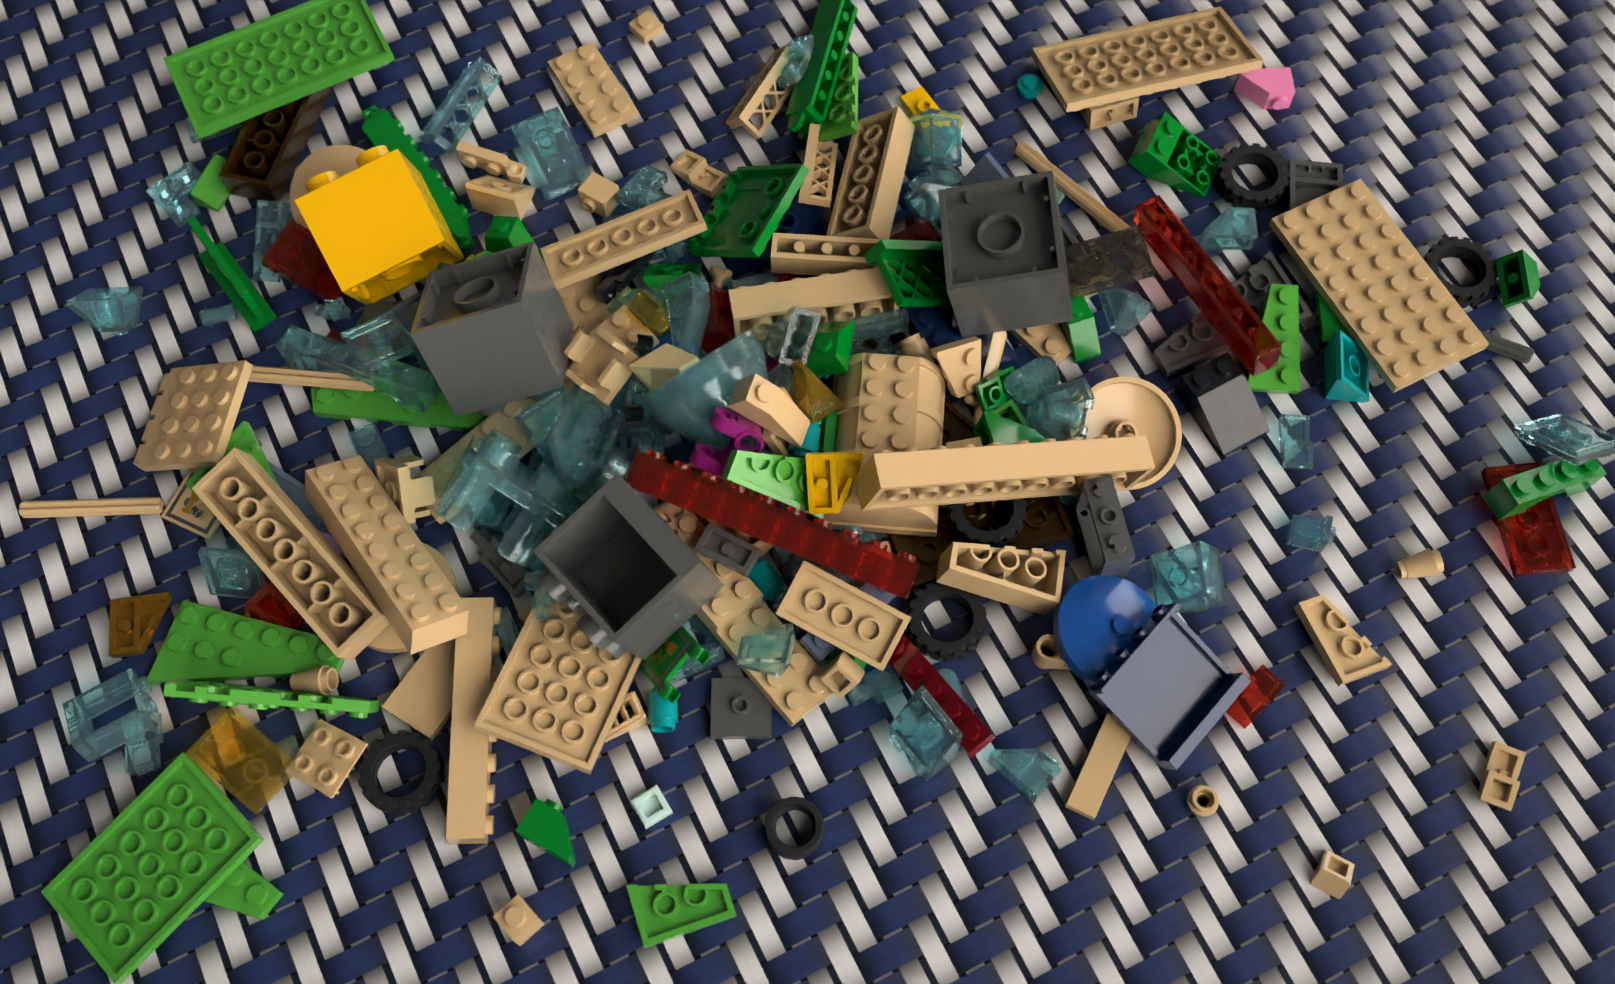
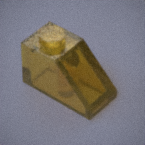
(649, 313)

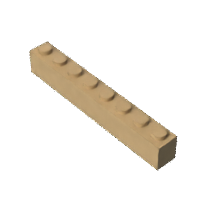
(469, 748)

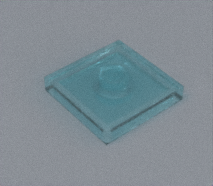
(379, 341)

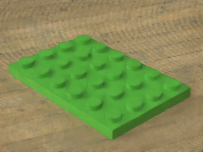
(151, 867)

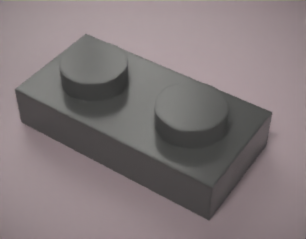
(728, 550)

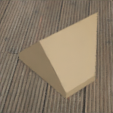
(661, 365)

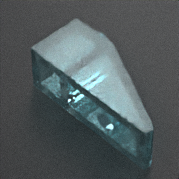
(270, 222)
(687, 311)

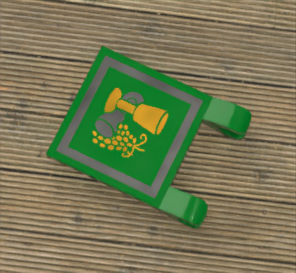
(668, 659)

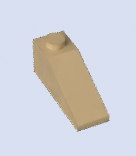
(769, 408)

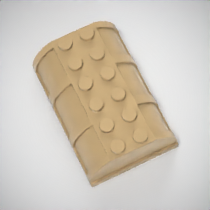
(893, 407)

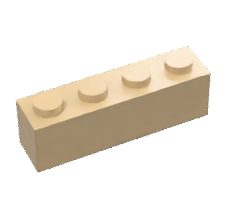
(818, 254)

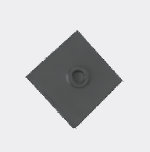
(739, 710)

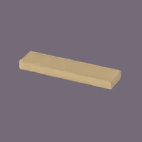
(1098, 769)

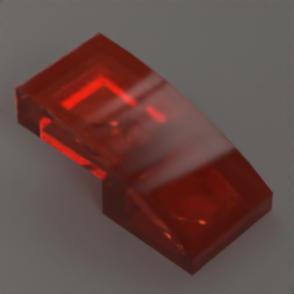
(1256, 696)

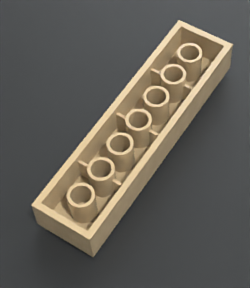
(292, 553)
(386, 554)

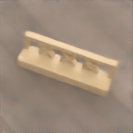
(757, 91)
(812, 160)

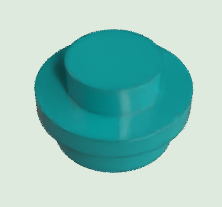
(1029, 86)

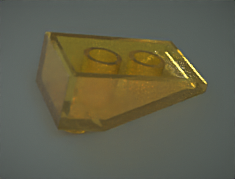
(242, 759)

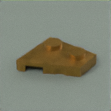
(135, 622)

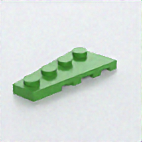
(843, 109)
(1281, 317)
(770, 475)

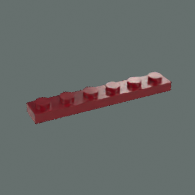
(917, 672)

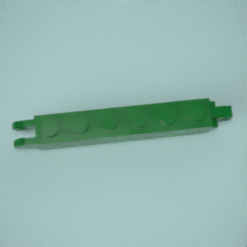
(816, 87)
(384, 130)

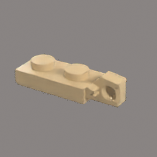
(491, 161)

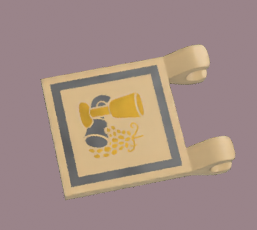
(191, 512)

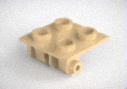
(326, 758)

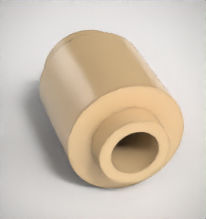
(915, 347)

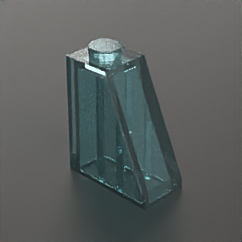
(792, 336)

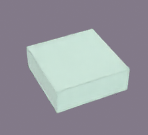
(651, 806)

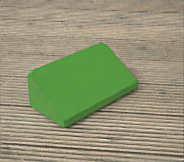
(209, 188)

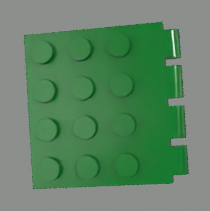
(748, 210)

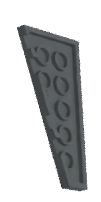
(1199, 339)

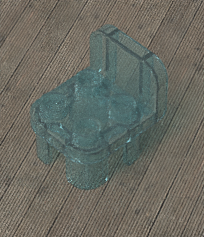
(540, 494)

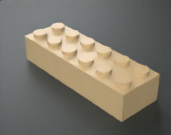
(872, 176)
(833, 295)

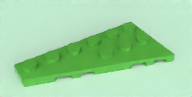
(377, 406)
(264, 698)

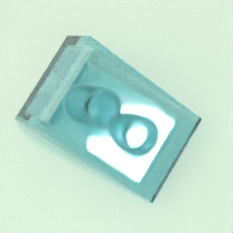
(550, 153)
(925, 735)

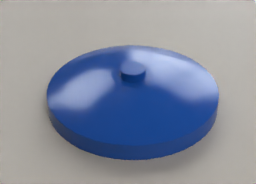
(1097, 621)

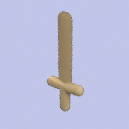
(992, 365)

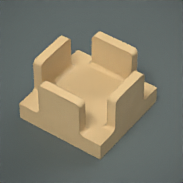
(600, 363)
(406, 492)

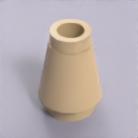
(1422, 564)
(316, 680)

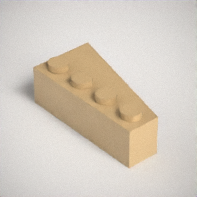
(1005, 574)

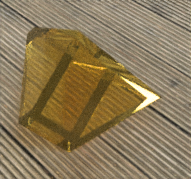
(812, 394)

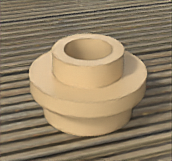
(1207, 793)

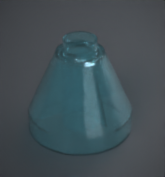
(694, 393)

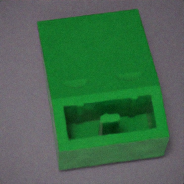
(1175, 156)

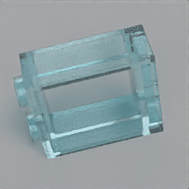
(102, 698)

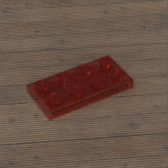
(1534, 537)

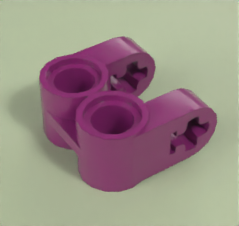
(733, 425)

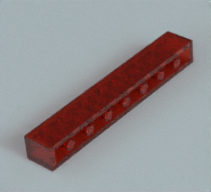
(1207, 286)

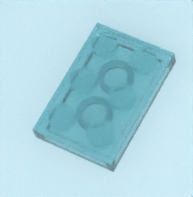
(1567, 438)

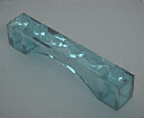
(398, 380)

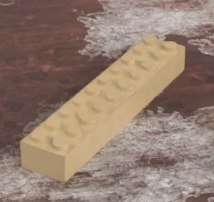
(999, 471)

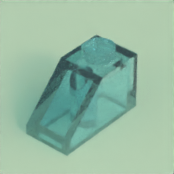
(1231, 230)
(1026, 769)

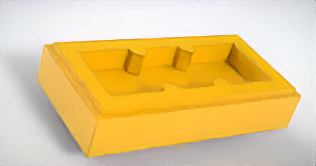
(917, 101)

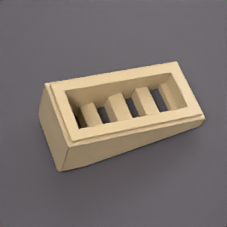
(629, 723)

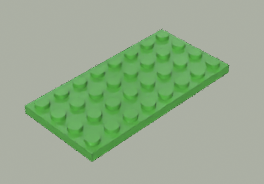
(276, 62)

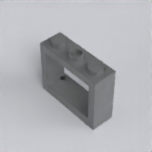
(1104, 528)

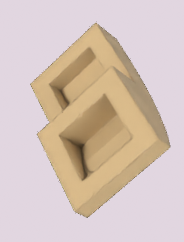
(698, 174)
(1500, 775)

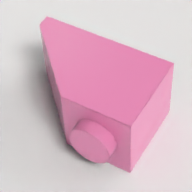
(1267, 87)

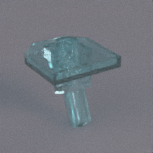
(230, 570)

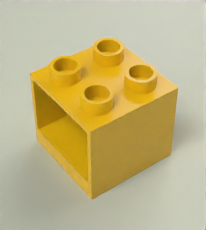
(377, 225)

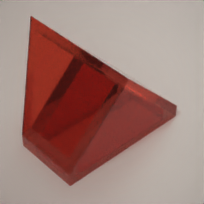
(272, 607)

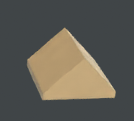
(499, 196)

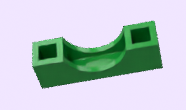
(1530, 487)

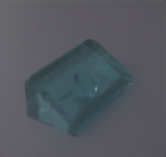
(692, 666)

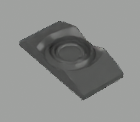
(1311, 180)

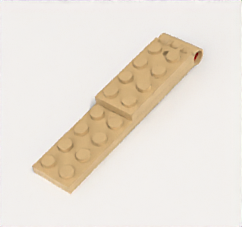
(741, 612)

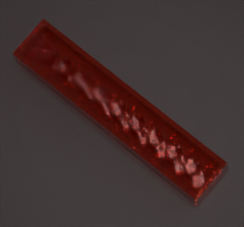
(772, 524)

